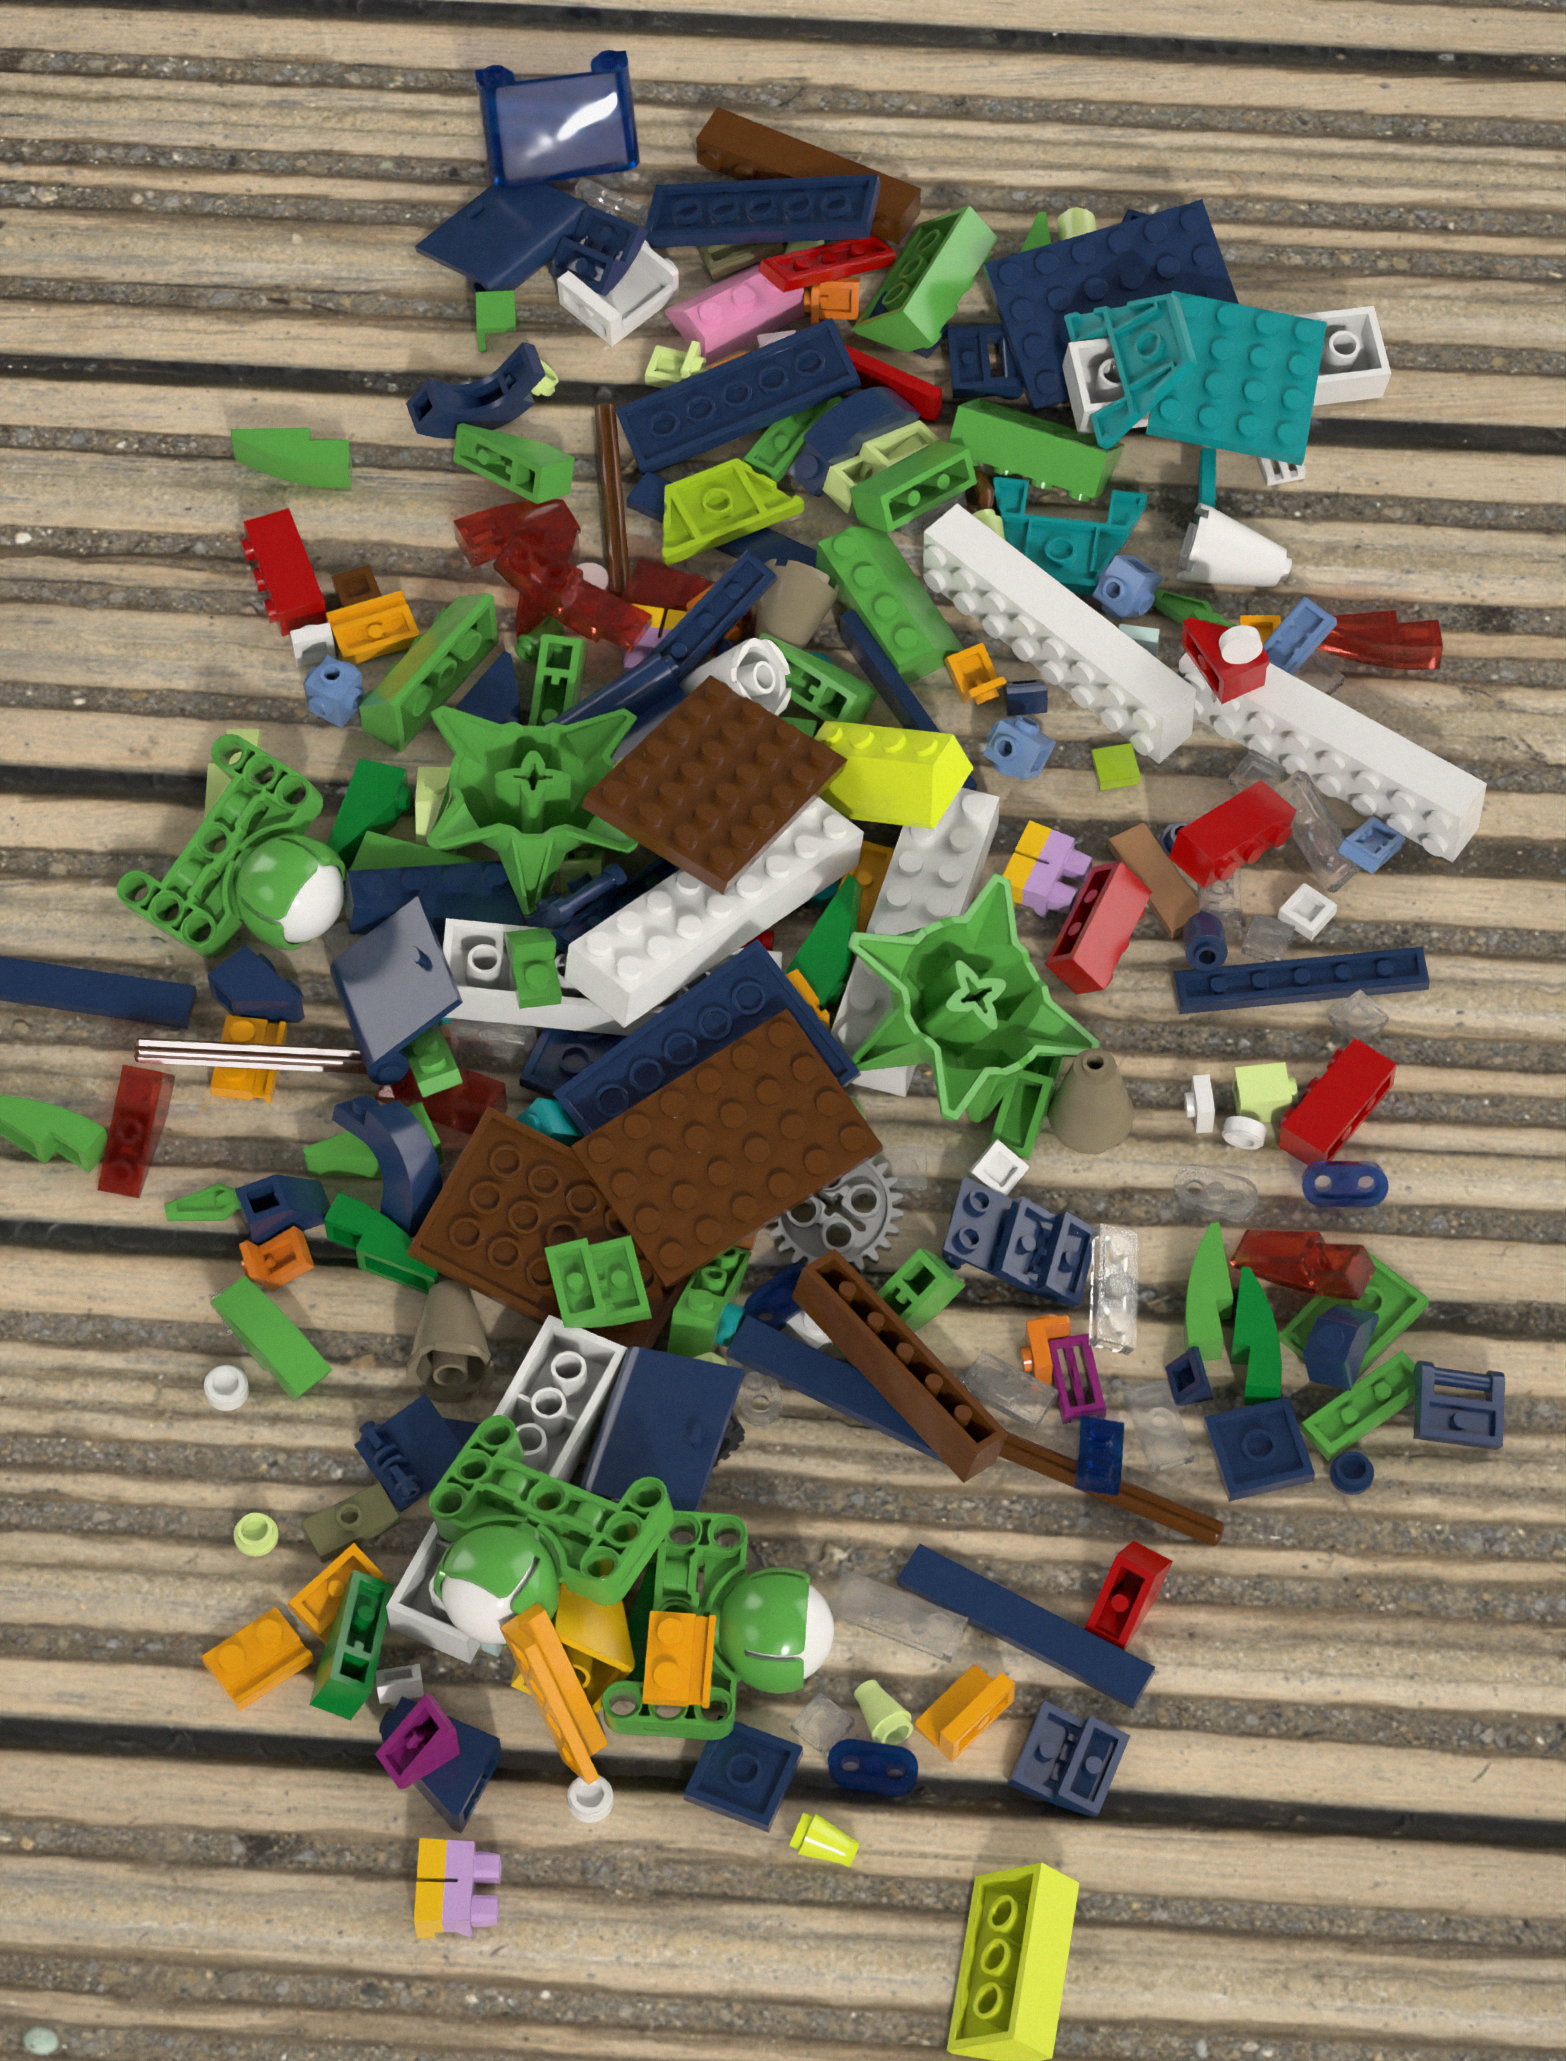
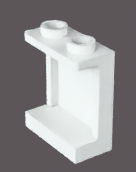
(638, 296)

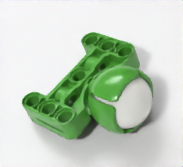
(266, 874)
(519, 1550)
(767, 1633)

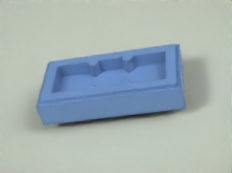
(1298, 636)
(1372, 844)

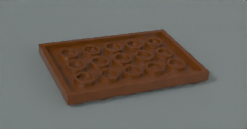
(715, 784)
(726, 1148)
(510, 1202)

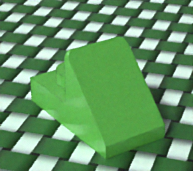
(533, 967)

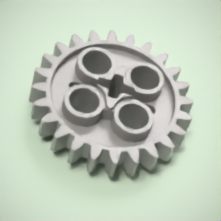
(809, 1238)

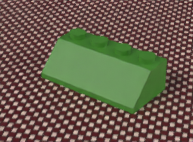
(928, 280)
(1034, 449)
(887, 600)
(430, 670)

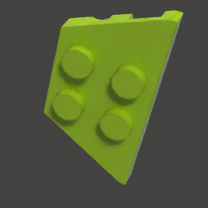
(720, 508)

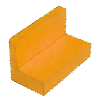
(965, 1711)

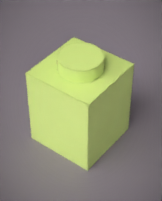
(1263, 1091)

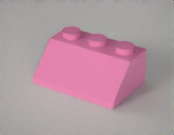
(735, 313)

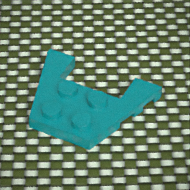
(1149, 352)
(1067, 548)

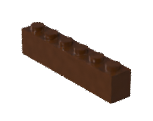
(761, 153)
(899, 1365)

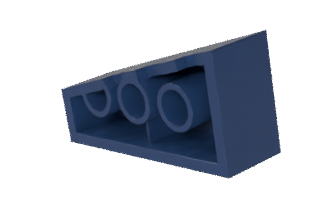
(449, 891)

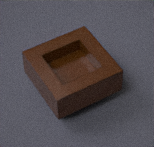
(355, 586)

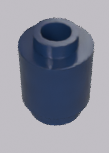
(1204, 941)

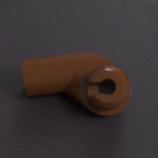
(983, 492)

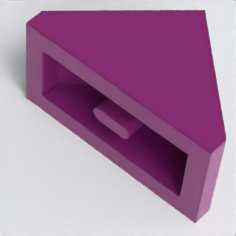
(419, 1743)

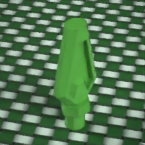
(1181, 607)
(207, 1204)

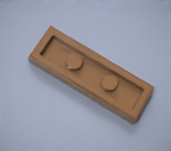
(1170, 896)

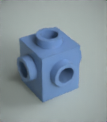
(1126, 587)
(334, 690)
(1018, 747)

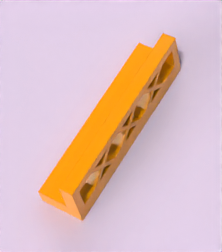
(555, 1689)

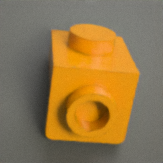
(974, 675)

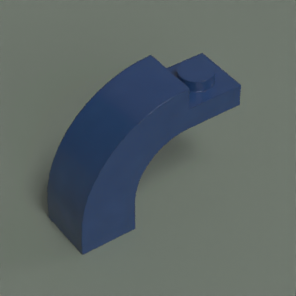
(484, 403)
(844, 430)
(404, 1156)

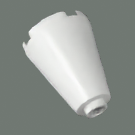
(1230, 553)
(750, 669)

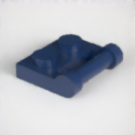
(971, 363)
(584, 888)
(1457, 1418)

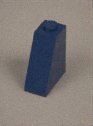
(462, 1780)

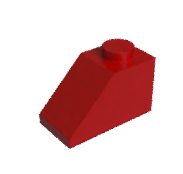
(1225, 679)
(1128, 1594)

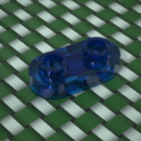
(1343, 1186)
(776, 1298)
(874, 1764)

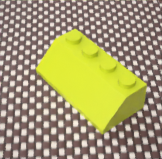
(894, 773)
(1013, 1964)

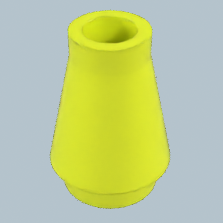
(823, 1841)

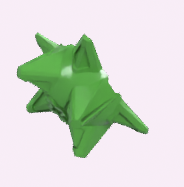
(526, 793)
(965, 1005)

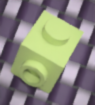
(672, 365)

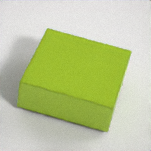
(1116, 766)

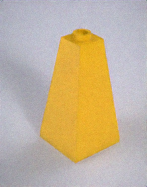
(594, 1642)

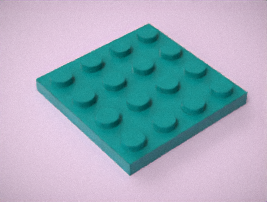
(1249, 384)

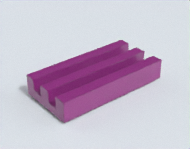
(1068, 1413)

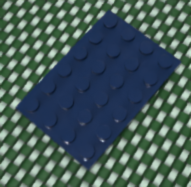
(1094, 271)
(689, 1031)

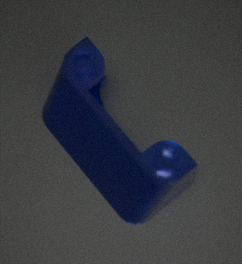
(558, 123)

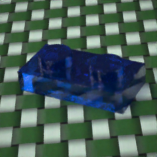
(1099, 1455)

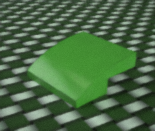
(598, 1283)

